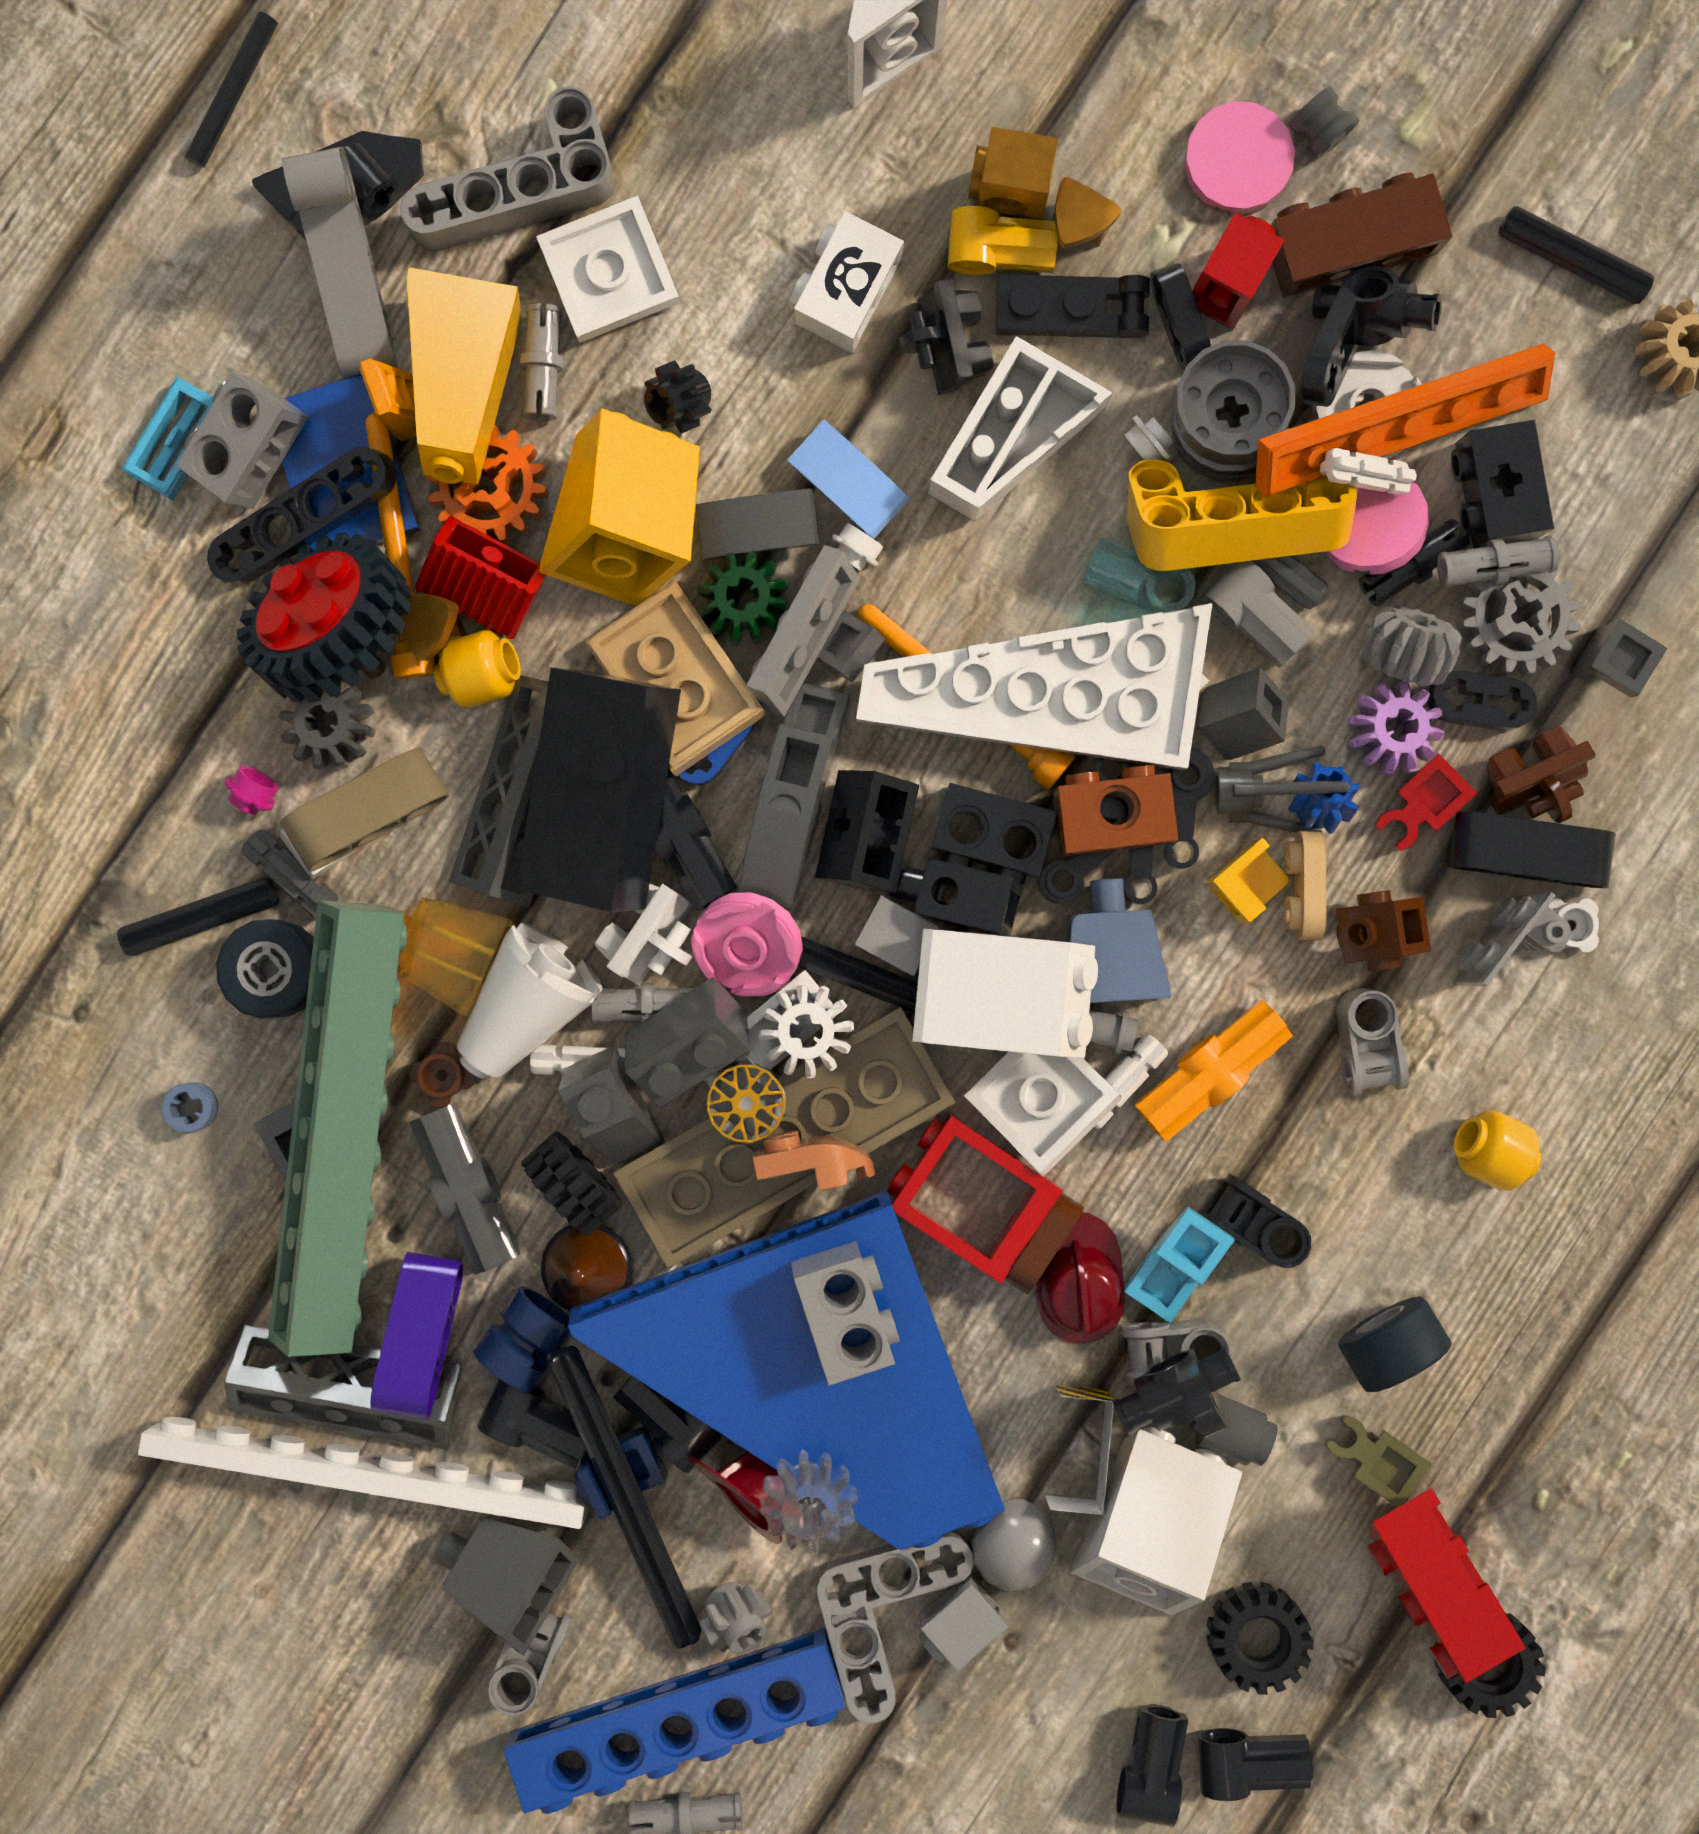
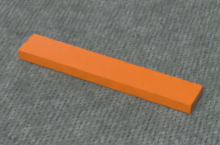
(1406, 417)

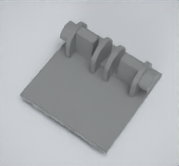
(1517, 923)

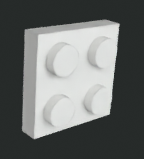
(608, 269)
(1043, 1103)

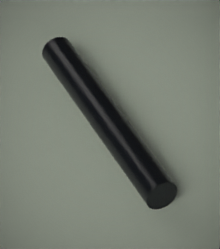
(231, 89)

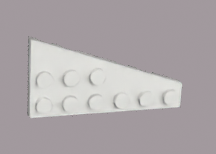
(1078, 690)

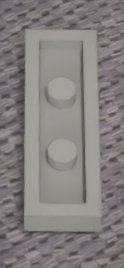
(803, 630)

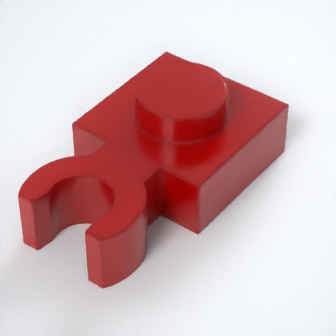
(1431, 795)

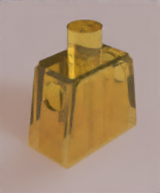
(451, 951)

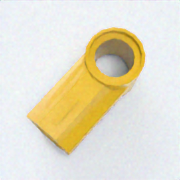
(986, 242)

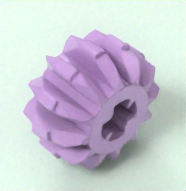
(1416, 720)

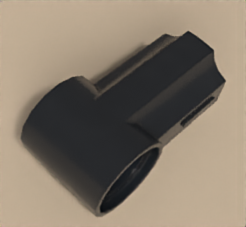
(531, 1421)
(673, 1428)
(1241, 1763)
(1151, 1782)

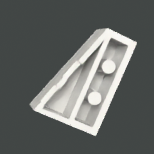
(1014, 427)

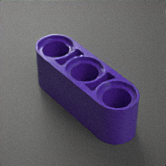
(417, 1336)

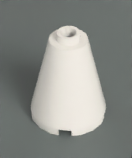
(524, 1001)

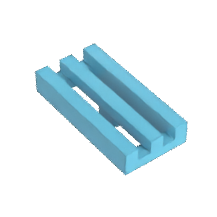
(155, 429)

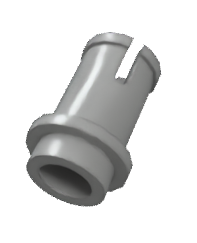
(1114, 1030)

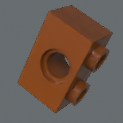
(1149, 818)

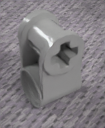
(1372, 1046)
(1164, 1341)
(533, 1665)

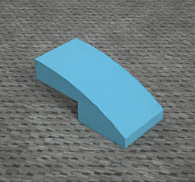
(1178, 1264)

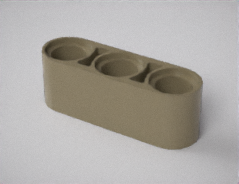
(364, 809)

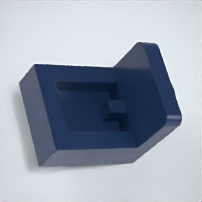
(644, 1463)

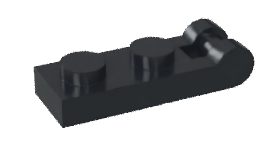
(1071, 306)

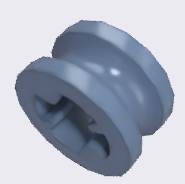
(185, 1123)

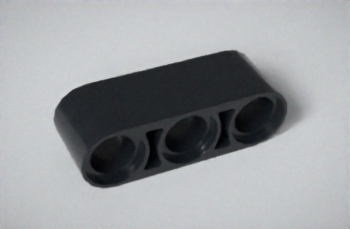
(1532, 849)

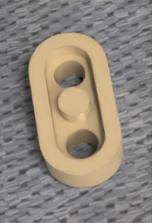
(1307, 907)

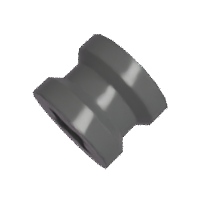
(1323, 122)

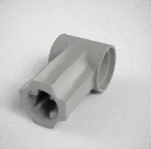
(1246, 601)

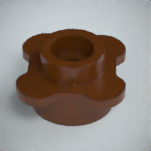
(426, 1072)

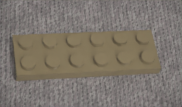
(708, 1184)

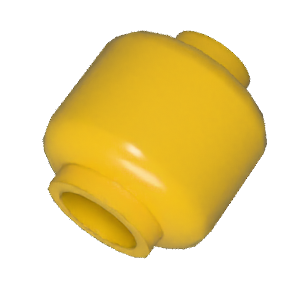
(477, 669)
(1497, 1150)

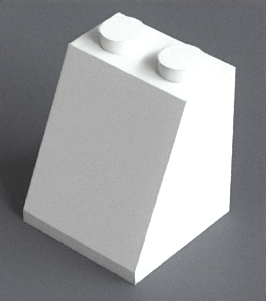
(1005, 993)
(1159, 1522)

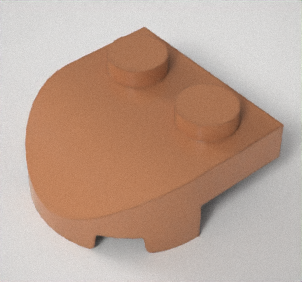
(827, 1155)

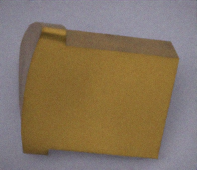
(1082, 214)
(431, 625)

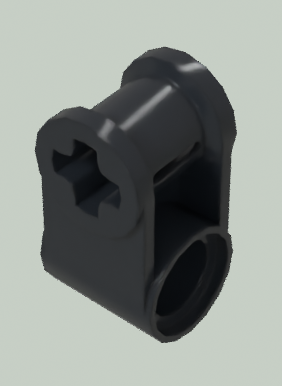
(1255, 1221)

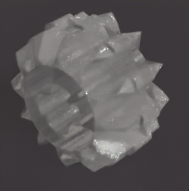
(806, 1520)

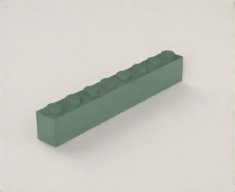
(336, 1127)

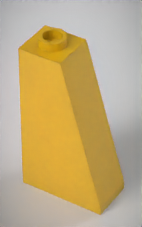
(460, 363)

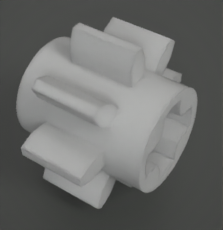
(735, 1618)

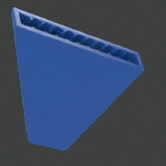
(741, 1357)

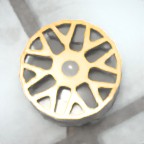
(746, 1102)

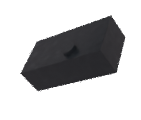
(598, 789)

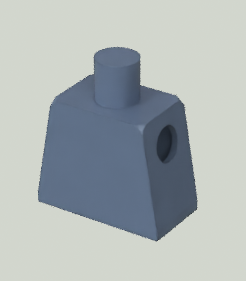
(1124, 946)

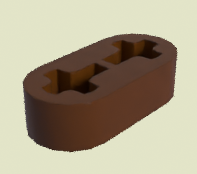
(1044, 1244)

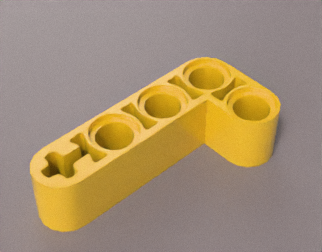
(1231, 523)

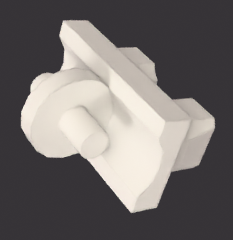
(653, 938)

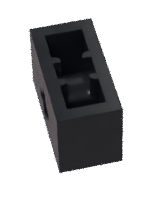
(1511, 458)
(867, 830)

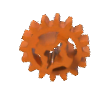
(505, 473)

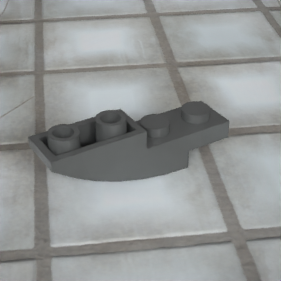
(793, 794)

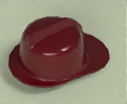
(1083, 1284)
(743, 1488)

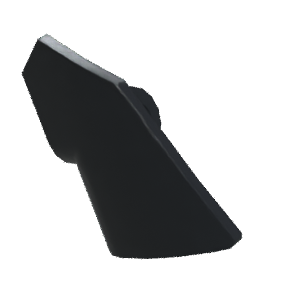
(380, 168)

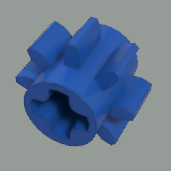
(1325, 809)

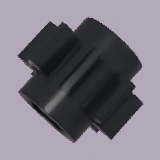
(677, 396)

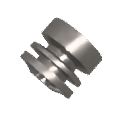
(1237, 380)

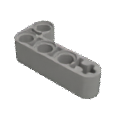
(507, 179)
(341, 257)

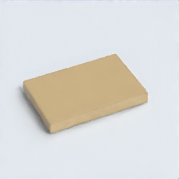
(673, 648)

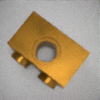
(1014, 173)

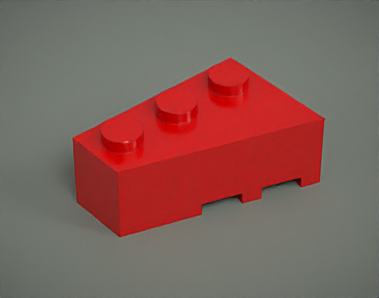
(1443, 1589)

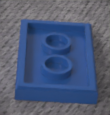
(334, 428)

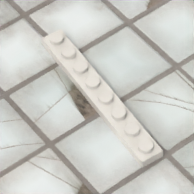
(344, 1469)

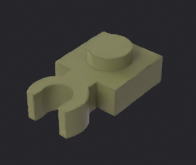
(1385, 1464)

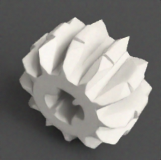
(794, 1045)

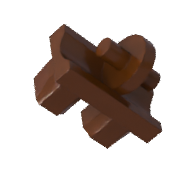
(1545, 785)

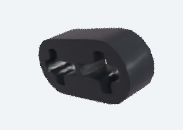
(1179, 313)
(1484, 688)

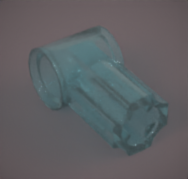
(1121, 575)

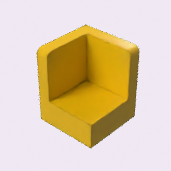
(1248, 881)

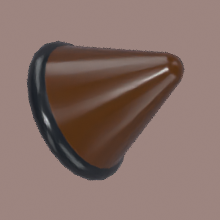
(585, 1267)

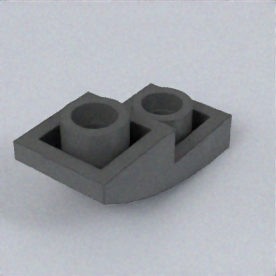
(757, 523)

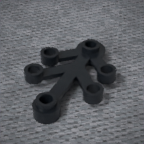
(1141, 857)

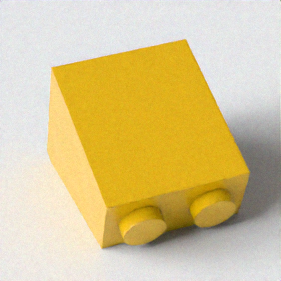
(623, 509)

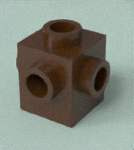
(1382, 930)

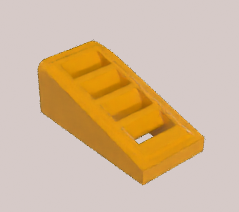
(391, 397)

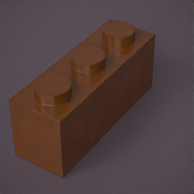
(1359, 231)

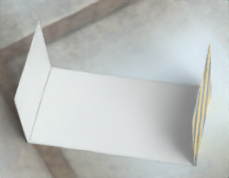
(1085, 1505)

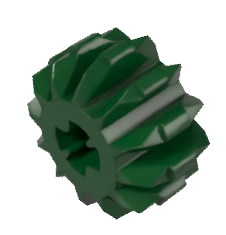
(731, 584)

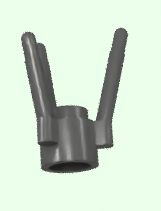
(1240, 791)

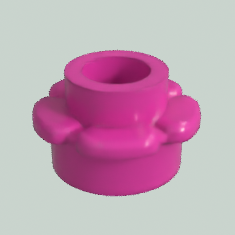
(251, 790)

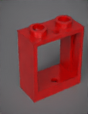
(1020, 1226)

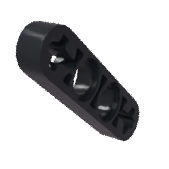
(298, 509)

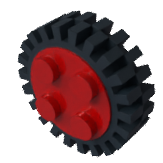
(324, 618)

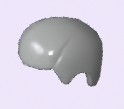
(1015, 1546)

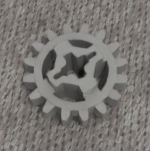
(1528, 635)

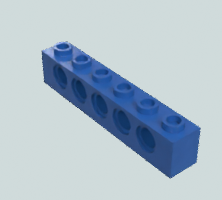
(551, 1786)

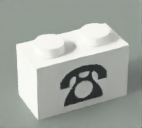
(847, 281)

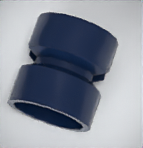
(520, 1345)

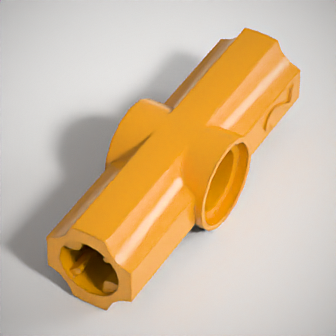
(1213, 1070)

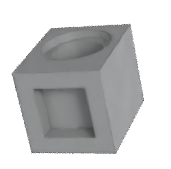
(894, 935)
(961, 1623)

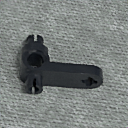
(1363, 311)
(1180, 1392)

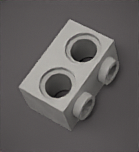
(252, 449)
(835, 1314)

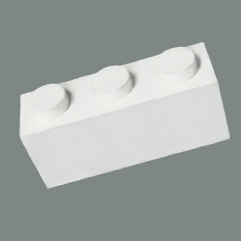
(890, 40)

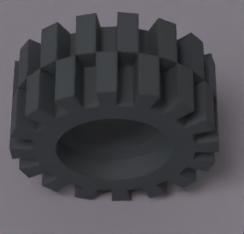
(571, 1183)
(1266, 1670)
(1507, 1688)

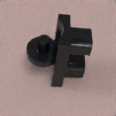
(940, 336)

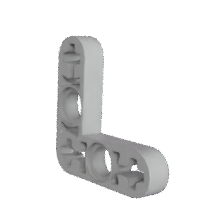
(860, 1612)

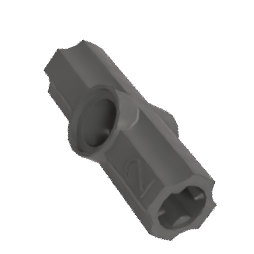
(465, 1188)

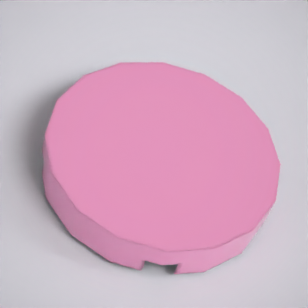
(1239, 157)
(1384, 531)
(747, 944)

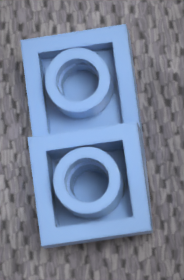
(848, 479)

